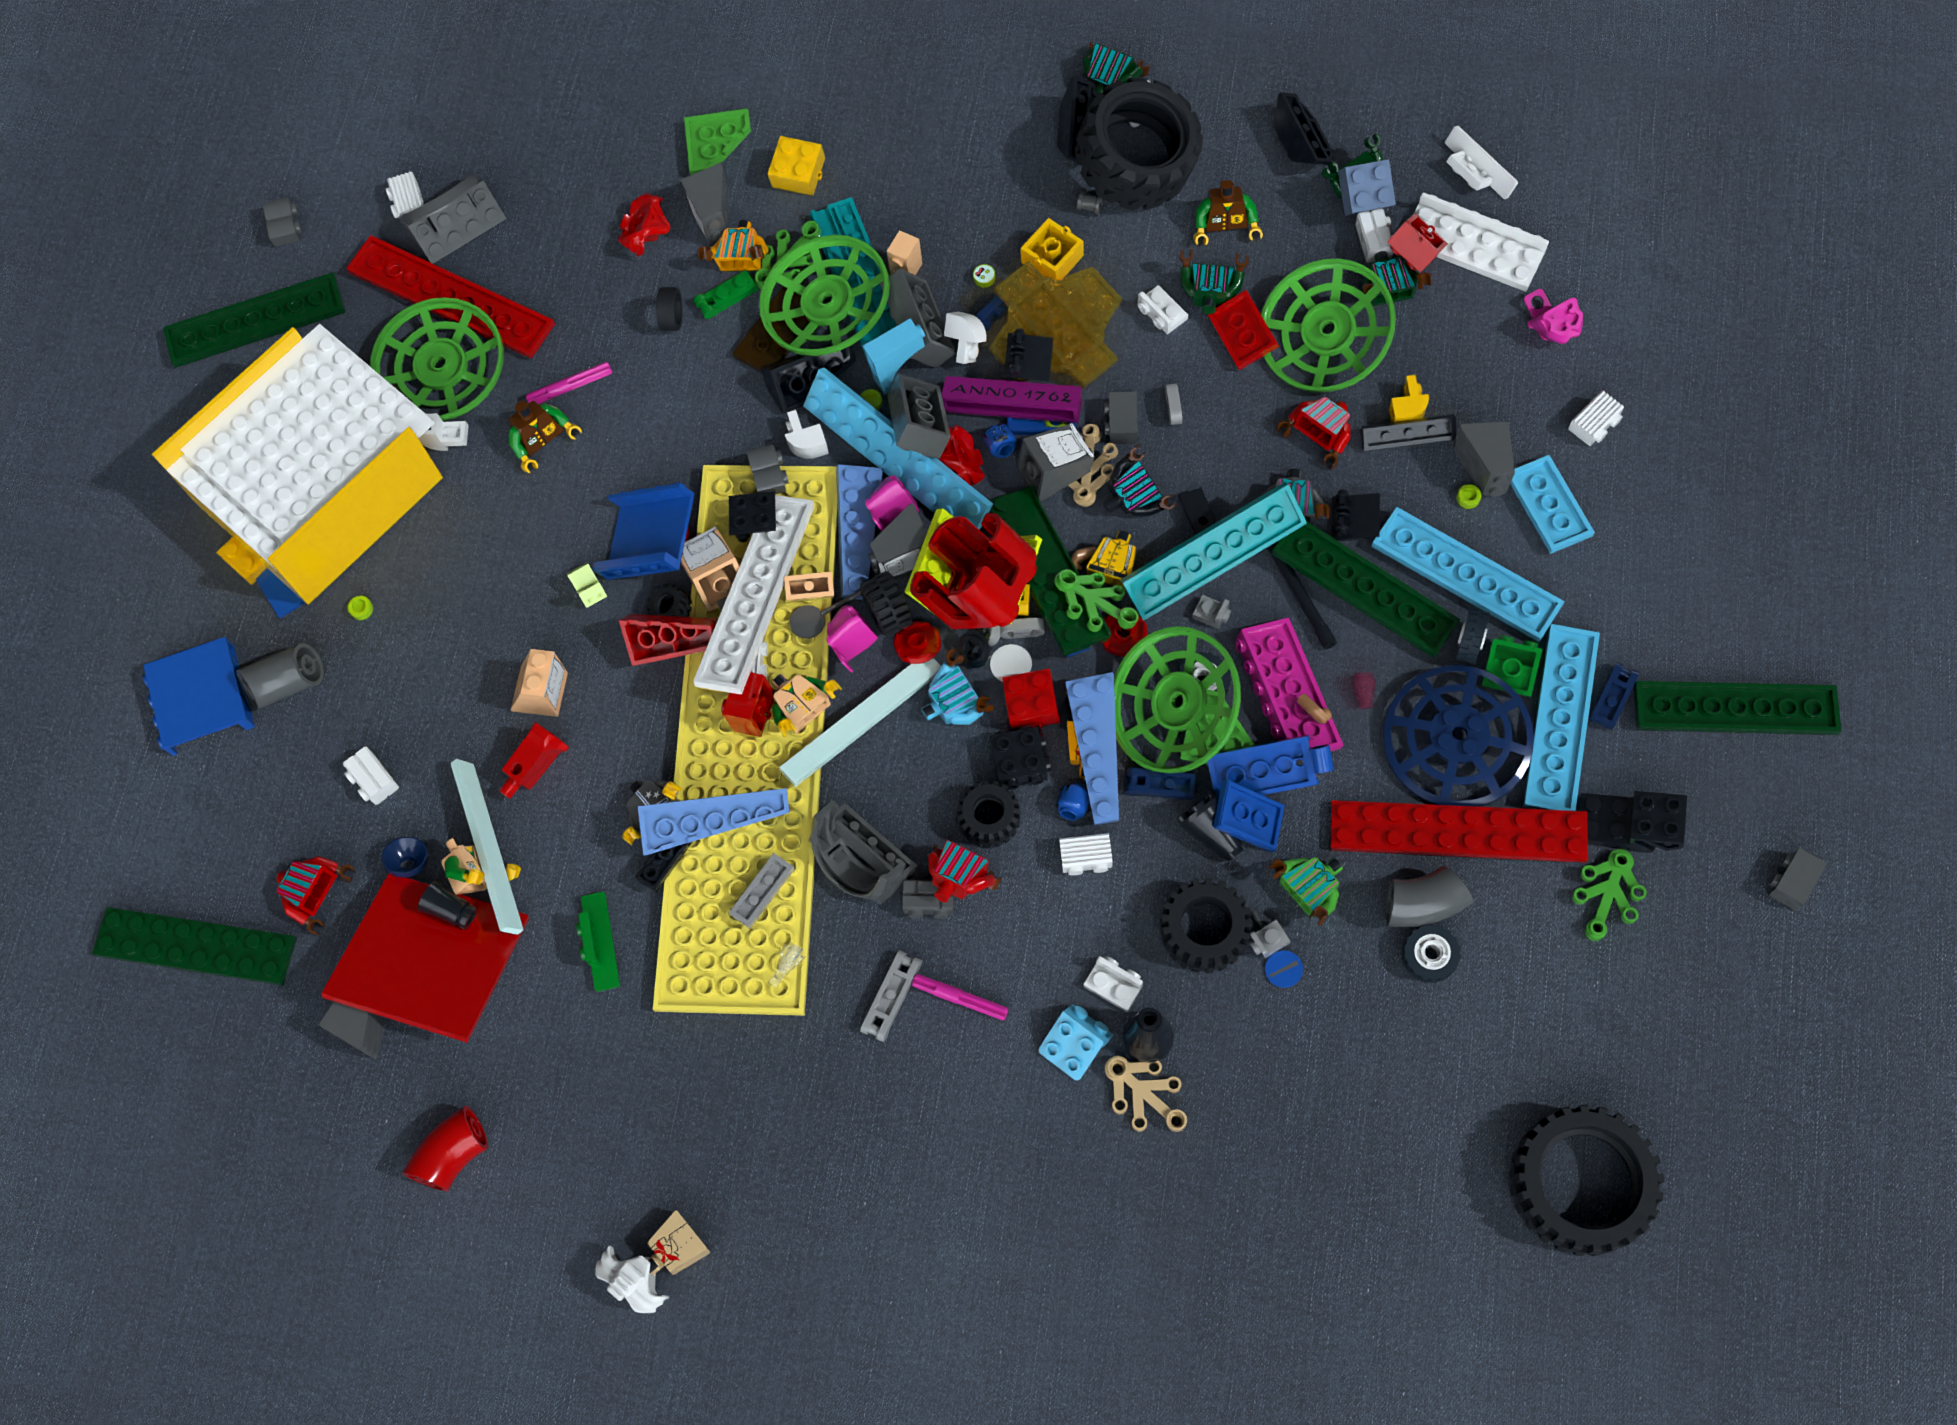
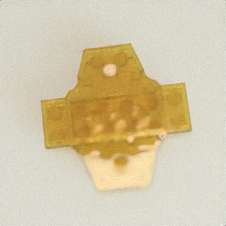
(1066, 310)

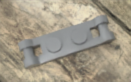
(891, 995)

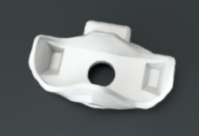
(630, 1280)

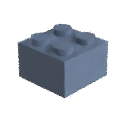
(1366, 187)

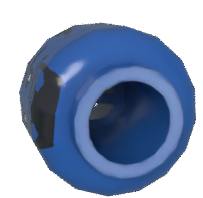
(999, 440)
(1072, 801)

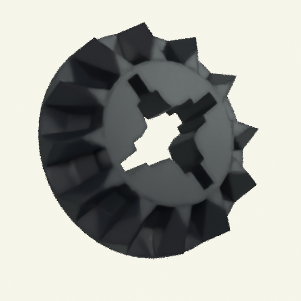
(967, 644)

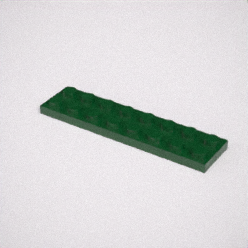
(253, 319)
(1367, 588)
(1737, 707)
(194, 946)

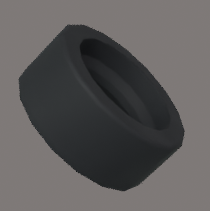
(669, 309)

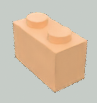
(904, 253)
(809, 586)

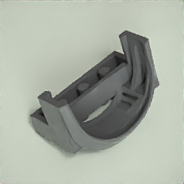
(453, 217)
(844, 826)

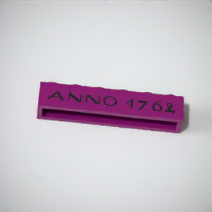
(1012, 399)

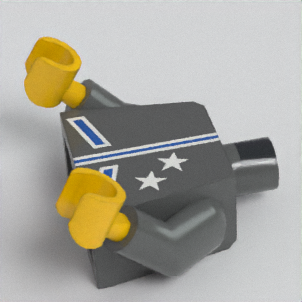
(647, 794)

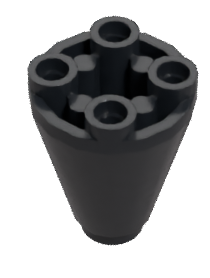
(1201, 823)
(1148, 1036)

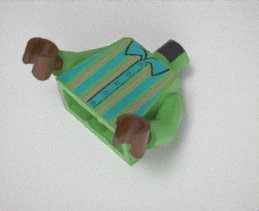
(1310, 884)

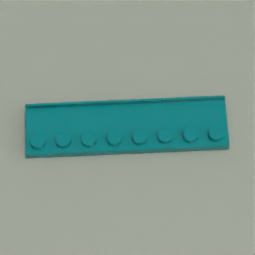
(844, 219)

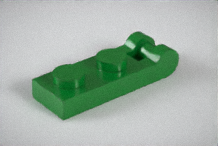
(726, 294)

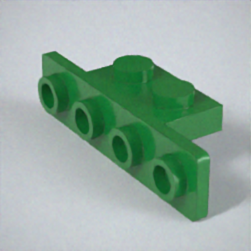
(598, 941)

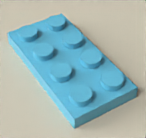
(1550, 504)

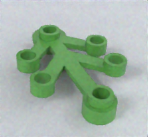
(807, 229)
(1093, 598)
(1610, 890)

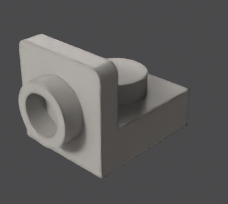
(1212, 611)
(1269, 939)

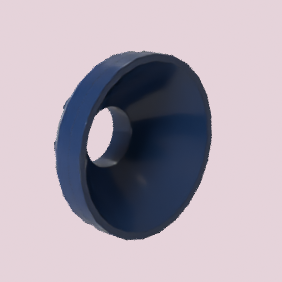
(401, 850)

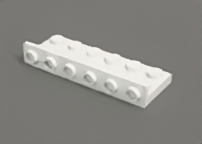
(1483, 242)

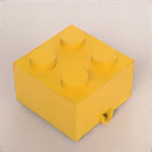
(796, 165)
(1053, 250)

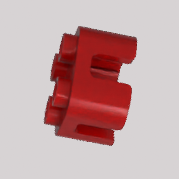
(985, 573)

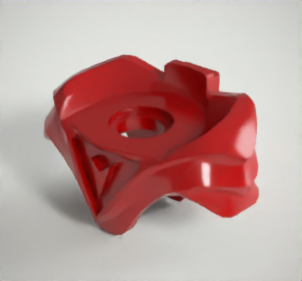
(643, 223)
(961, 456)

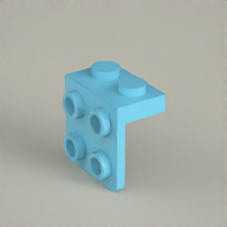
(1074, 1041)

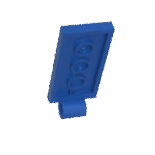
(1272, 765)

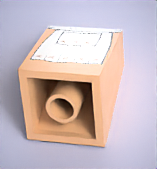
(710, 566)
(540, 684)

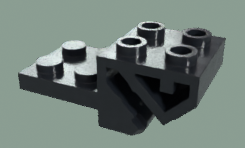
(1636, 821)

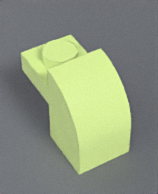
(586, 584)

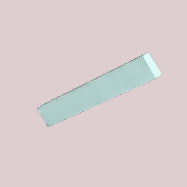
(858, 721)
(487, 847)

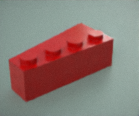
(664, 637)

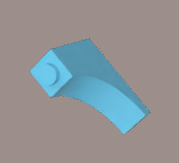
(891, 351)

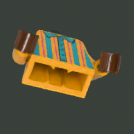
(737, 249)

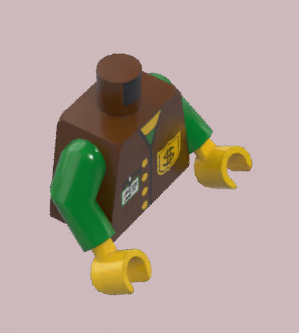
(1226, 210)
(535, 427)

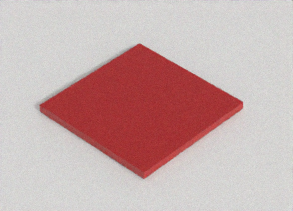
(420, 965)

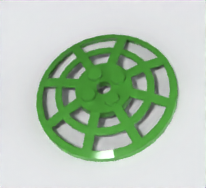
(821, 288)
(1328, 313)
(440, 349)
(1165, 695)

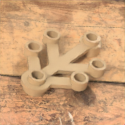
(1086, 485)
(1142, 1090)

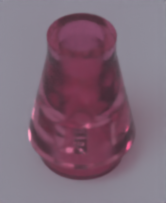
(1364, 689)

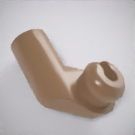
(1082, 554)
(1319, 715)

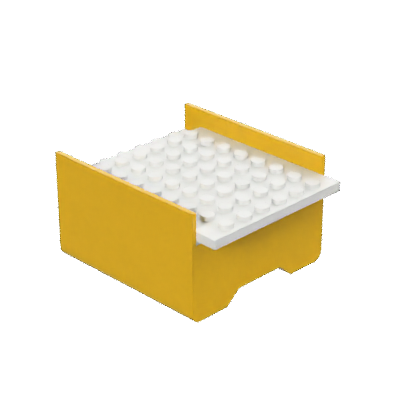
(303, 461)

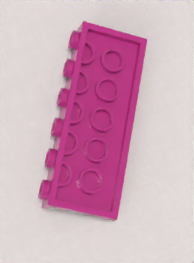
(1279, 678)

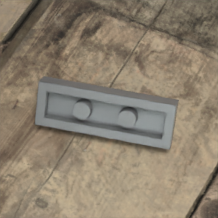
(761, 891)

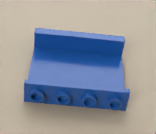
(648, 531)
(196, 693)

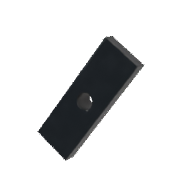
(1197, 510)
(659, 868)

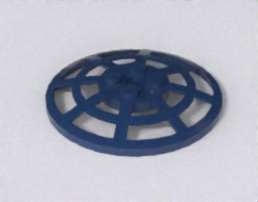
(1454, 750)

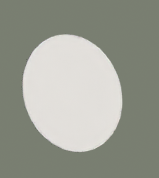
(1010, 661)

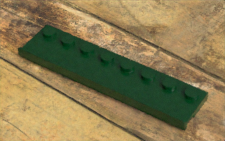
(1027, 517)

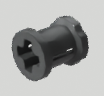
(1089, 203)

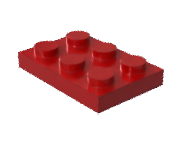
(1243, 330)

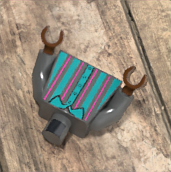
(1305, 495)

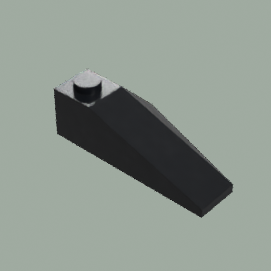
(792, 377)

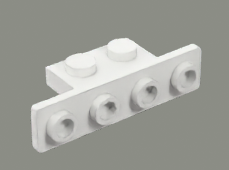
(1477, 165)

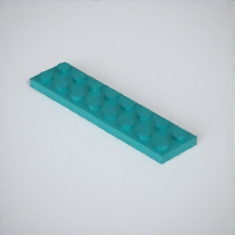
(1214, 551)

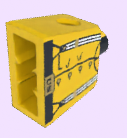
(1113, 559)

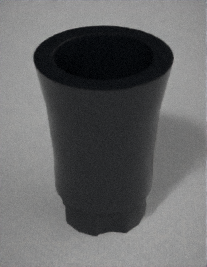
(447, 906)

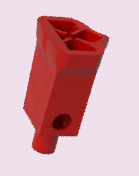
(531, 759)

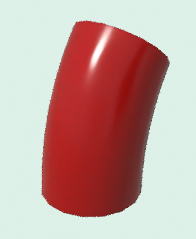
(447, 1150)

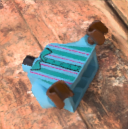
(953, 695)

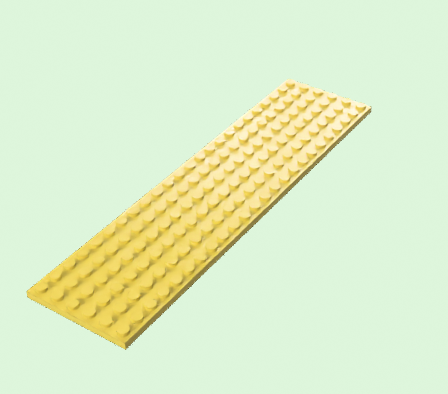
(704, 953)

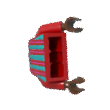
(1323, 423)
(959, 872)
(306, 886)

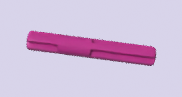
(569, 383)
(960, 997)

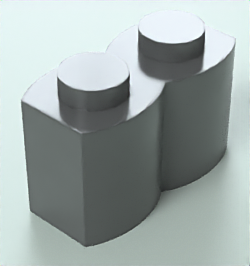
(282, 221)
(766, 469)

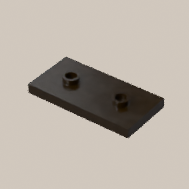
(758, 347)

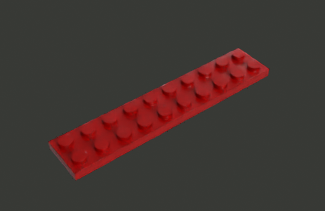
(421, 280)
(1459, 831)

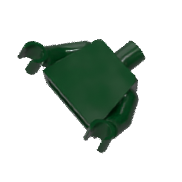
(1366, 157)

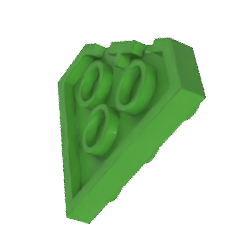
(714, 137)
(1236, 740)

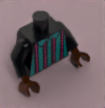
(1134, 489)

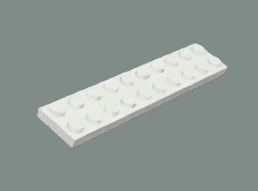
(753, 599)

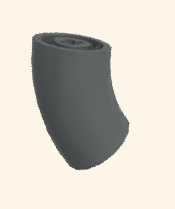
(281, 675)
(1426, 899)

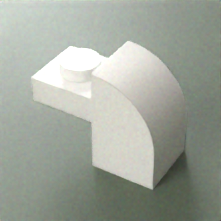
(968, 331)
(444, 434)
(805, 442)

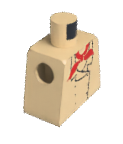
(675, 1246)

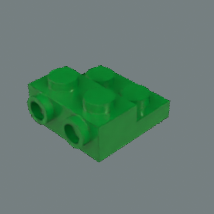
(1513, 664)

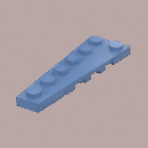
(855, 524)
(1095, 728)
(690, 820)

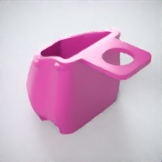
(1556, 322)
(889, 501)
(849, 634)

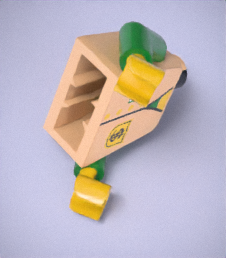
(800, 701)
(464, 868)

